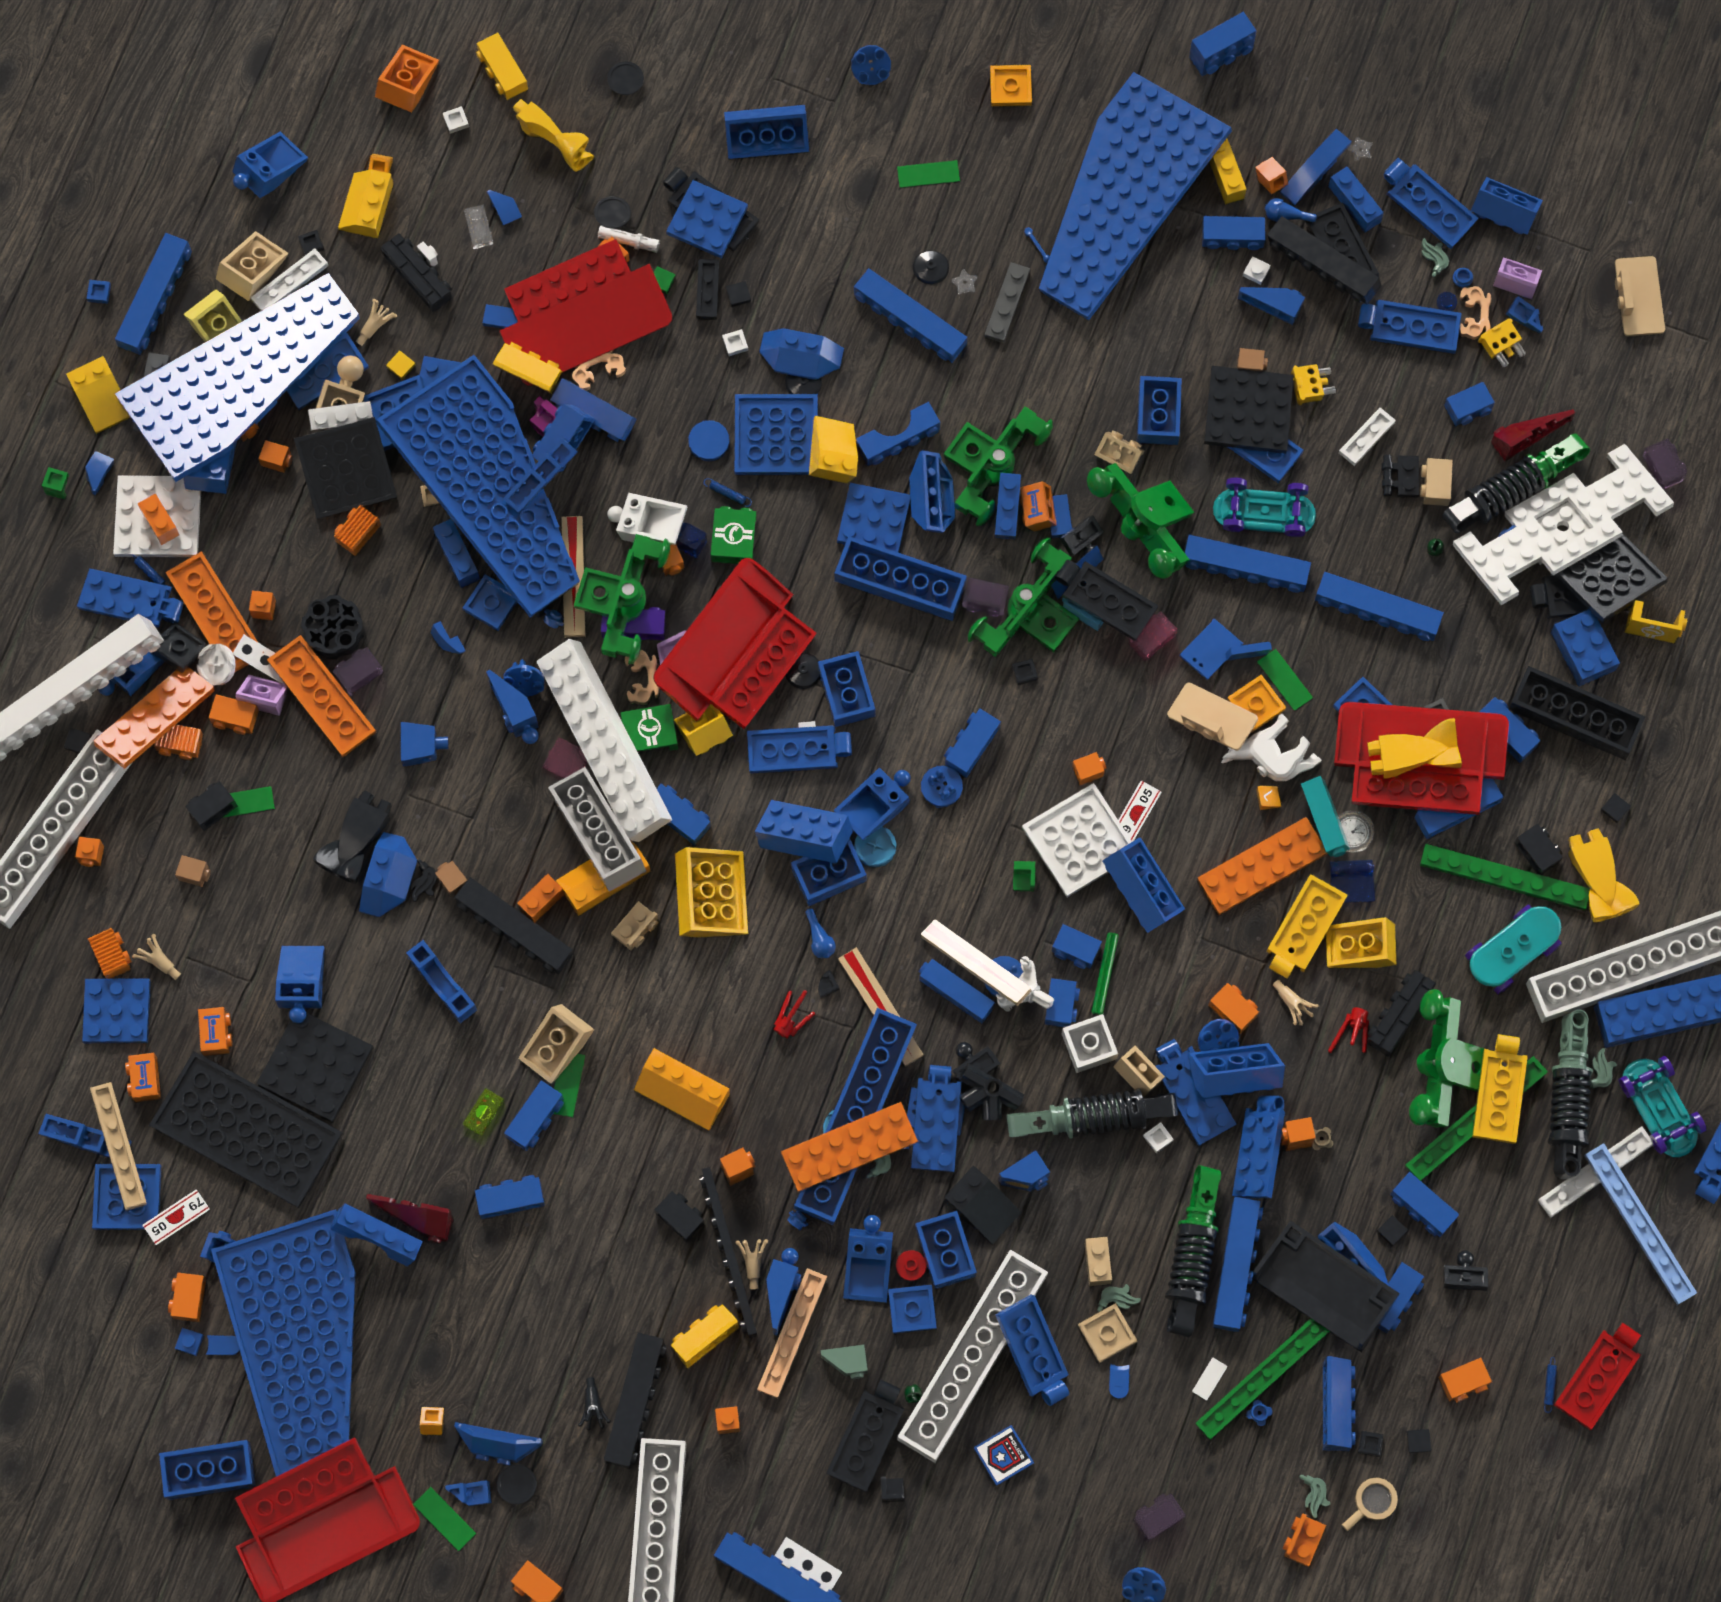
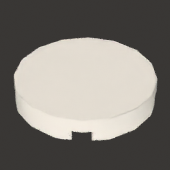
(216, 664)

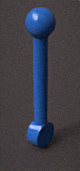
(1028, 232)

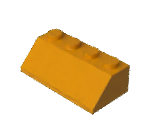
(585, 887)
(681, 1089)

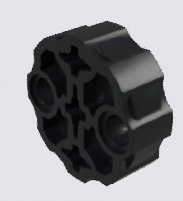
(320, 629)

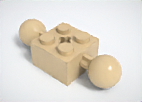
(350, 370)

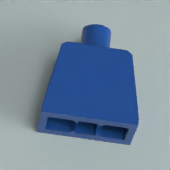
(420, 743)

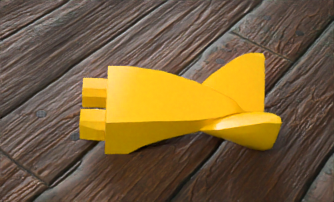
(539, 124)
(1405, 752)
(1597, 868)

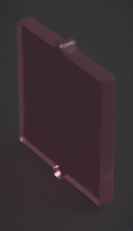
(565, 759)

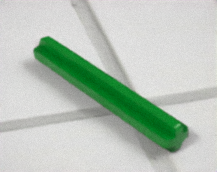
(1105, 973)

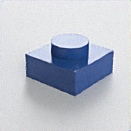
(98, 291)
(189, 1341)

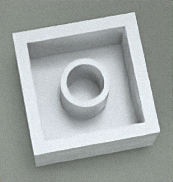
(1089, 1043)

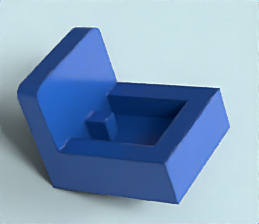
(213, 1241)

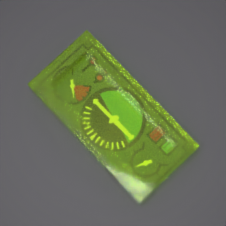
(483, 1112)

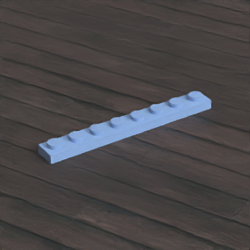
(1640, 1224)

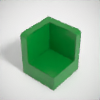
(55, 483)
(1024, 876)

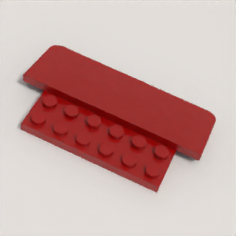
(585, 308)
(735, 647)
(1429, 787)
(321, 1520)

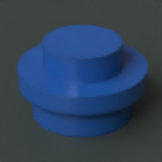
(1462, 277)

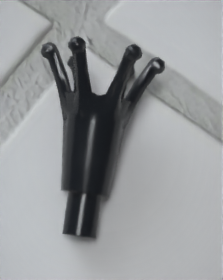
(592, 1405)

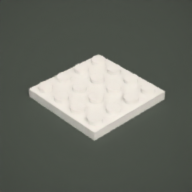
(132, 530)
(1077, 838)

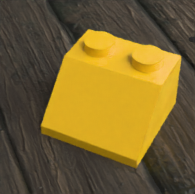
(706, 732)

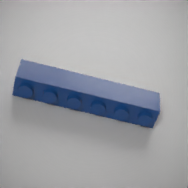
(153, 293)
(910, 316)
(1247, 563)
(1378, 606)
(1236, 1264)
(769, 1572)

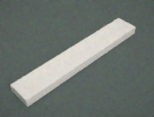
(1577, 1186)

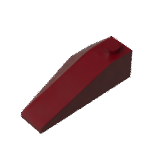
(1521, 435)
(427, 1220)

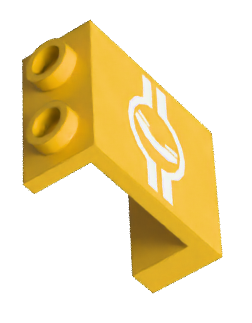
(1654, 629)

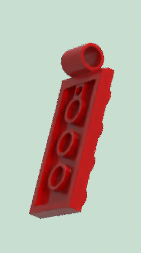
(1599, 1376)

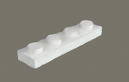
(290, 280)

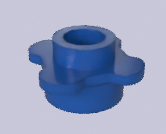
(553, 618)
(797, 1219)
(1265, 1412)

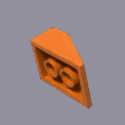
(406, 78)

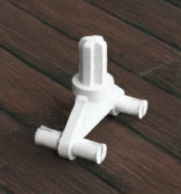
(1029, 978)

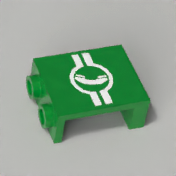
(733, 534)
(651, 727)

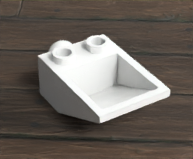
(648, 518)

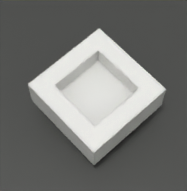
(455, 120)
(429, 253)
(1256, 270)
(735, 342)
(1158, 1137)

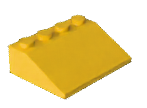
(711, 892)

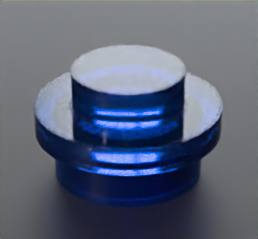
(1446, 301)

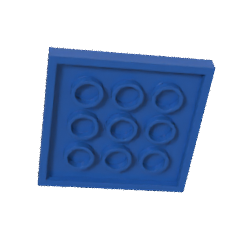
(774, 433)

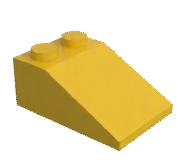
(96, 392)
(833, 450)
(1361, 944)

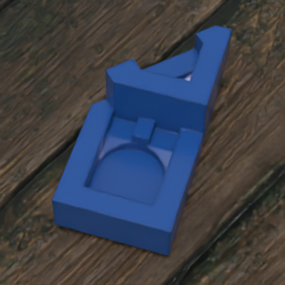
(505, 207)
(1525, 314)
(97, 469)
(441, 637)
(471, 1493)

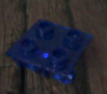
(1354, 879)

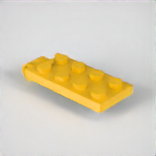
(1305, 926)
(1500, 1091)

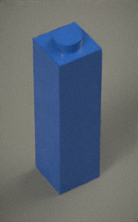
(956, 990)

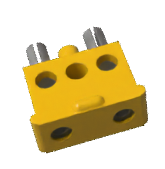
(1499, 334)
(1308, 383)

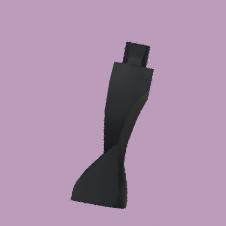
(359, 829)

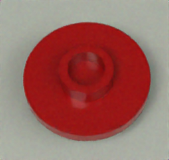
(911, 1265)

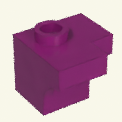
(544, 415)

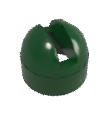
(1440, 547)
(913, 1393)

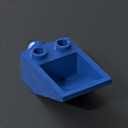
(267, 164)
(136, 674)
(516, 708)
(872, 804)
(300, 976)
(866, 1265)
(781, 1283)

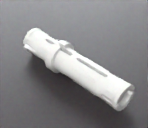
(637, 241)

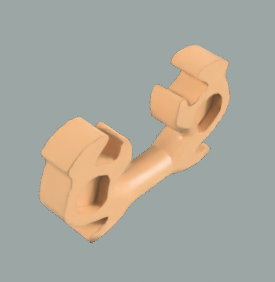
(1473, 329)
(615, 363)
(643, 695)

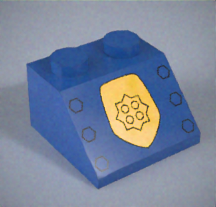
(1026, 1174)

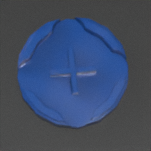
(709, 440)

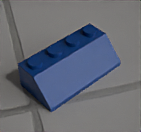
(766, 131)
(1143, 885)
(1236, 1070)
(1337, 1404)

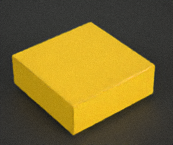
(400, 365)

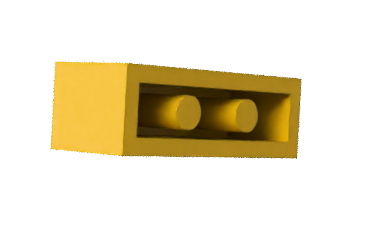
(501, 66)
(1228, 174)

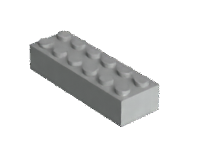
(597, 829)

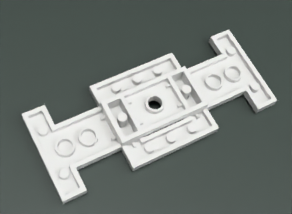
(1586, 514)

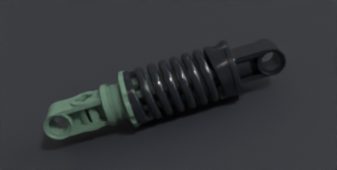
(1570, 1096)
(1080, 1114)

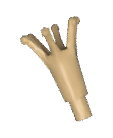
(374, 322)
(157, 958)
(1293, 1002)
(752, 1261)

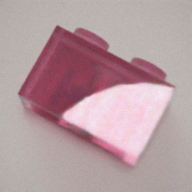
(1154, 636)

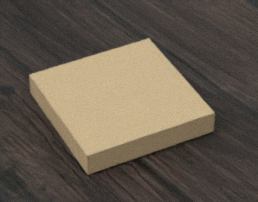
(1107, 1333)

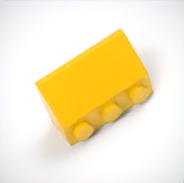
(366, 203)
(528, 367)
(704, 1335)

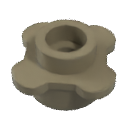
(1327, 1142)

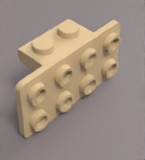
(1639, 296)
(1212, 716)

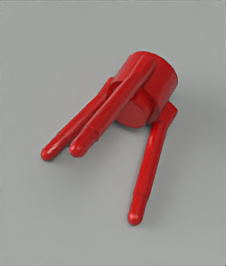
(1357, 1020)
(785, 1025)

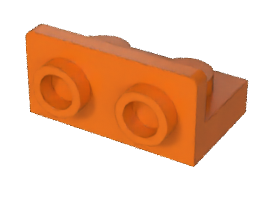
(1304, 1540)

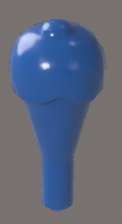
(1278, 208)
(822, 944)

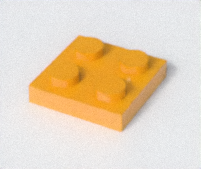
(1011, 85)
(1259, 699)

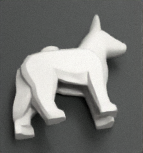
(1267, 755)

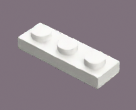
(338, 415)
(1367, 436)

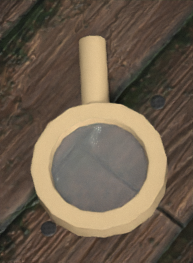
(1375, 1500)

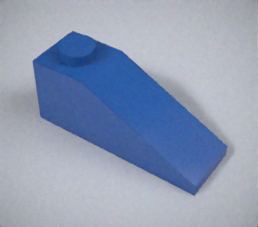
(1276, 301)

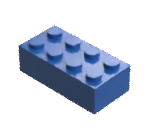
(803, 831)
(207, 1470)

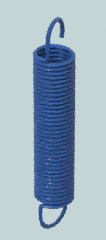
(727, 492)
(149, 571)
(1550, 1384)

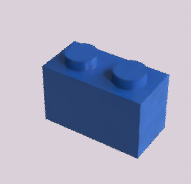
(1469, 404)
(1076, 947)
(1062, 1010)

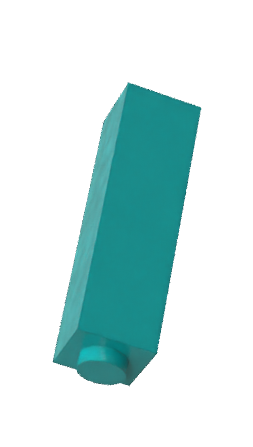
(1325, 816)

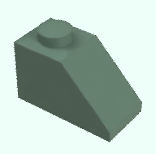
(847, 1360)

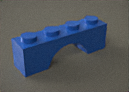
(876, 447)
(441, 982)
(357, 1224)

